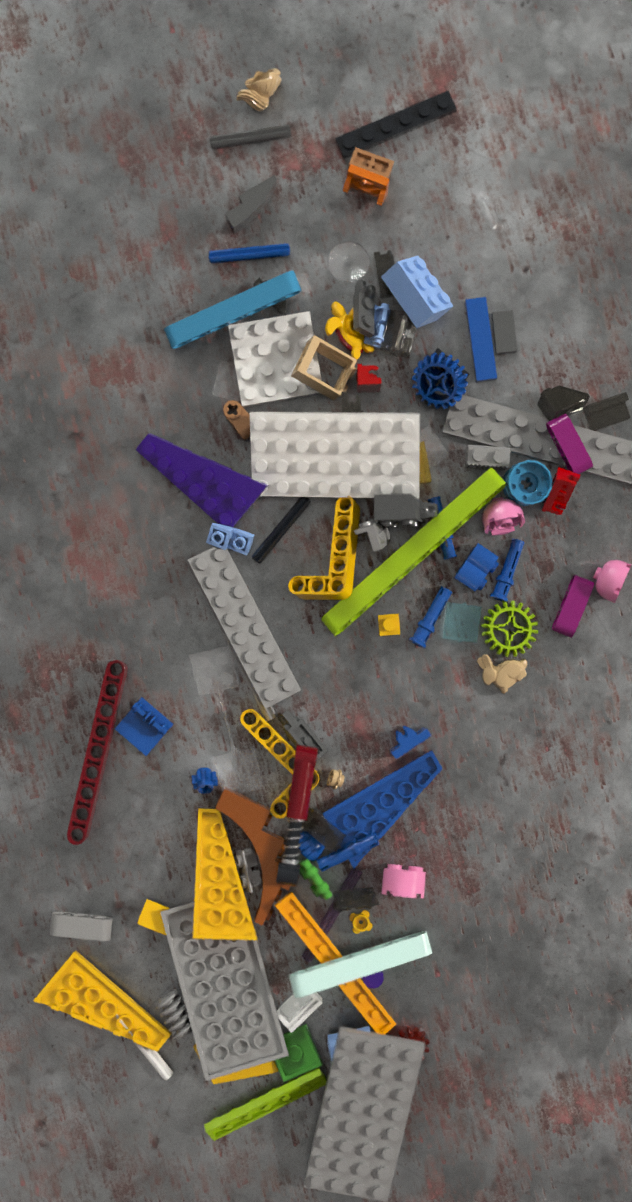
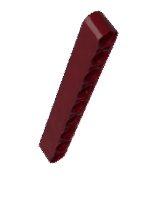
(90, 759)

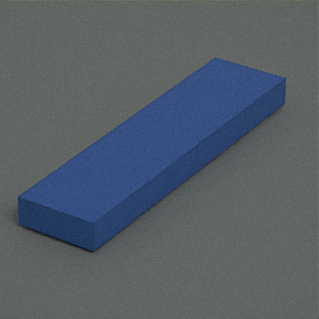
(481, 339)

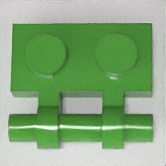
(319, 887)

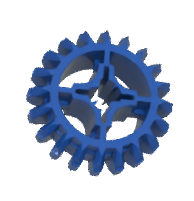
(425, 368)

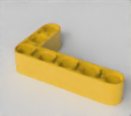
(337, 558)
(283, 758)

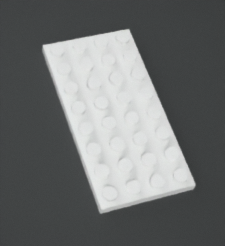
(335, 453)

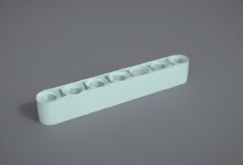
(360, 964)

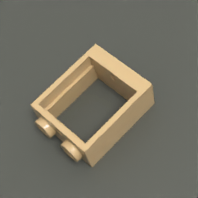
(318, 345)

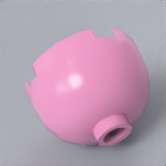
(502, 516)
(611, 579)

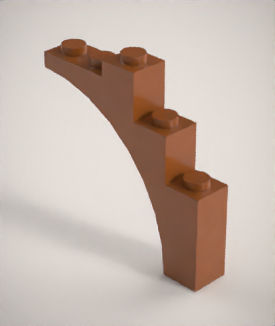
(251, 818)

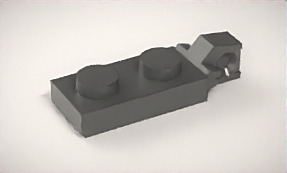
(300, 733)

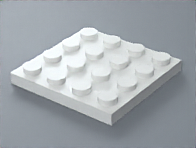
(266, 356)

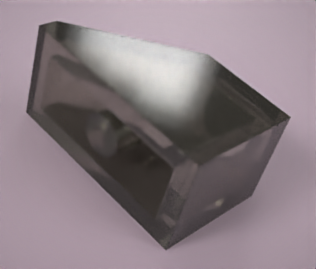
(560, 401)

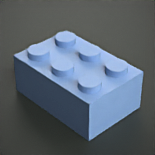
(417, 291)

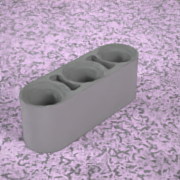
(81, 926)

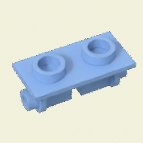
(381, 316)

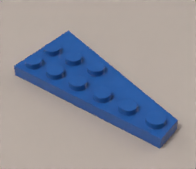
(382, 802)

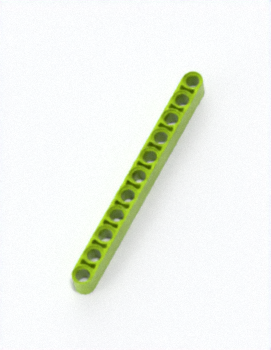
(414, 551)

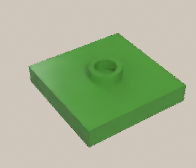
(302, 1054)

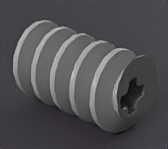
(175, 1014)

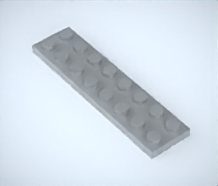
(243, 626)

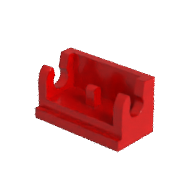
(367, 381)
(562, 488)

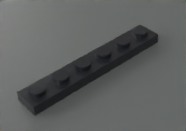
(396, 124)

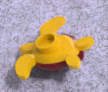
(343, 327)

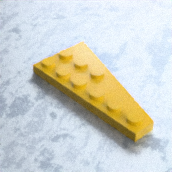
(219, 895)
(96, 1000)

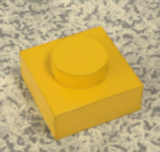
(388, 624)

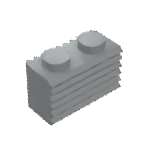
(487, 457)

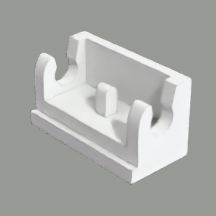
(296, 1010)

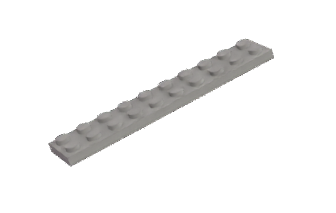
(528, 436)

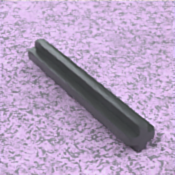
(250, 136)

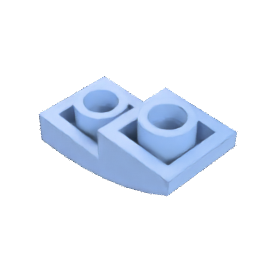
(232, 537)

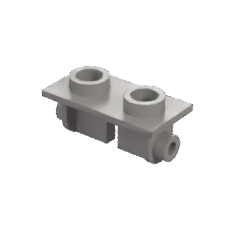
(248, 878)

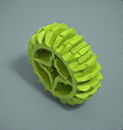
(509, 619)

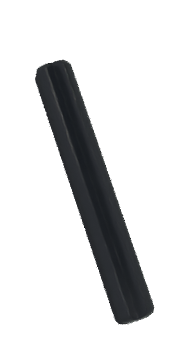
(280, 530)

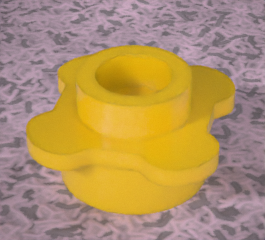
(357, 927)

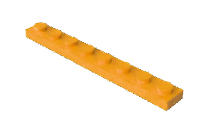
(325, 951)

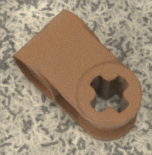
(241, 421)

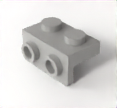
(378, 534)

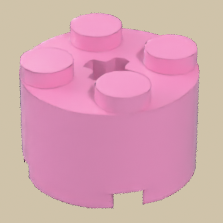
(403, 882)

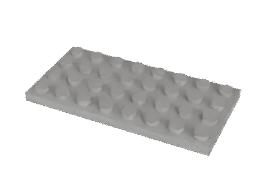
(224, 997)
(363, 1114)

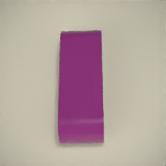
(569, 444)
(573, 606)

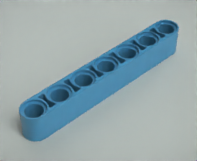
(233, 309)

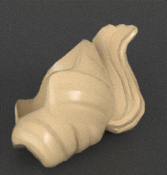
(260, 89)

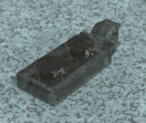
(323, 830)

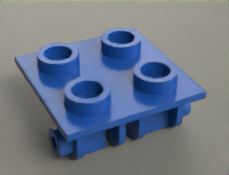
(143, 726)

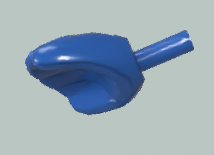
(310, 847)

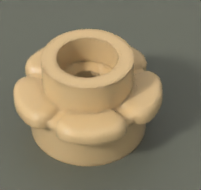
(335, 778)

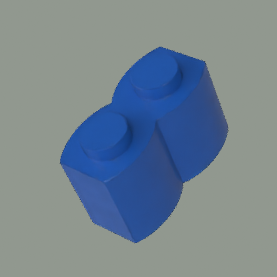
(476, 567)

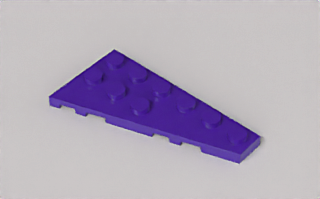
(210, 485)

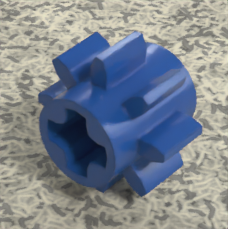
(204, 780)

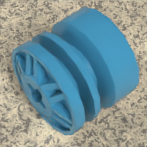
(536, 476)

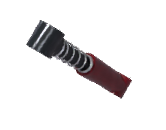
(297, 812)

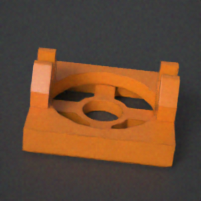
(367, 183)

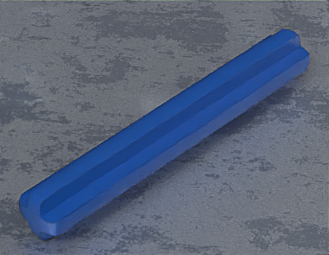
(249, 253)

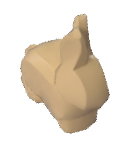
(504, 674)

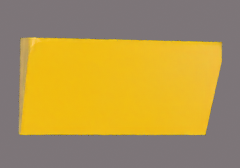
(151, 916)

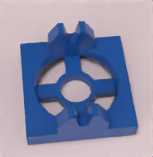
(408, 740)

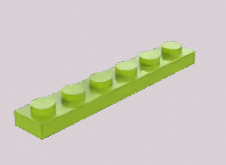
(265, 1104)

